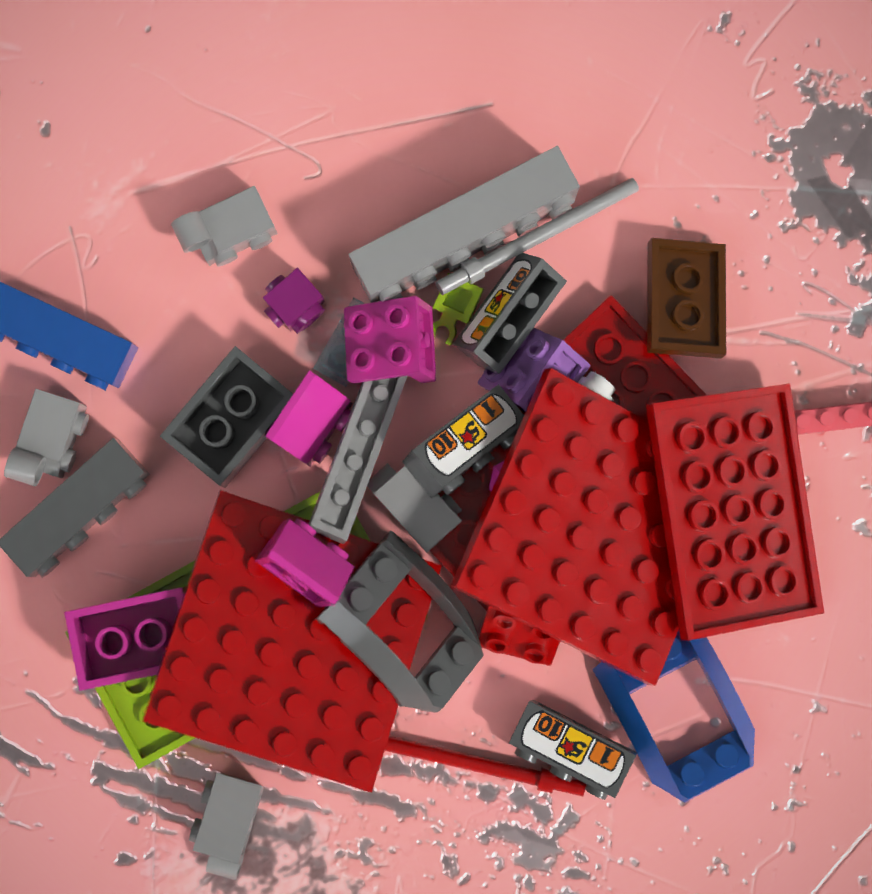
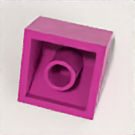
(310, 420)
(306, 563)

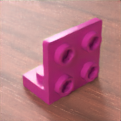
(390, 340)

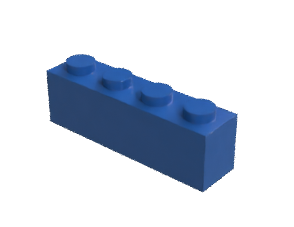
(64, 338)

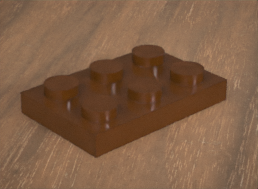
(686, 298)

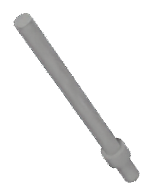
(475, 269)

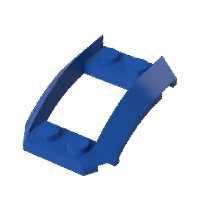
(706, 766)

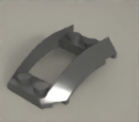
(363, 597)

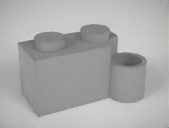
(226, 228)
(47, 438)
(422, 516)
(226, 823)

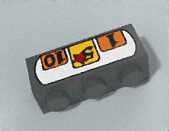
(510, 312)
(465, 443)
(572, 750)

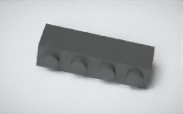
(74, 508)

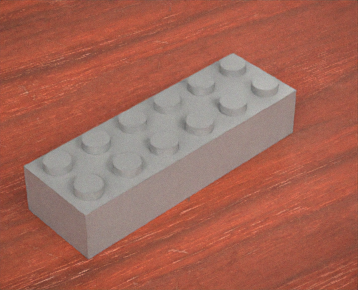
(466, 226)

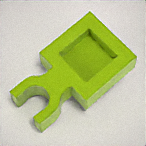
(456, 306)

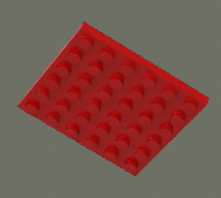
(578, 532)
(260, 669)

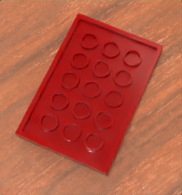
(735, 510)

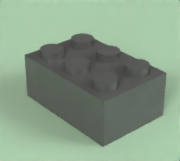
(228, 417)

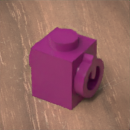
(293, 301)

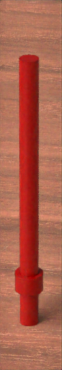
(542, 779)

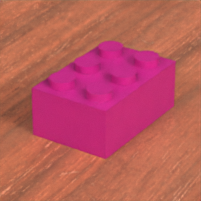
(121, 637)

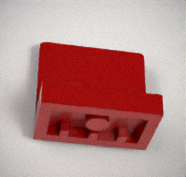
(514, 638)

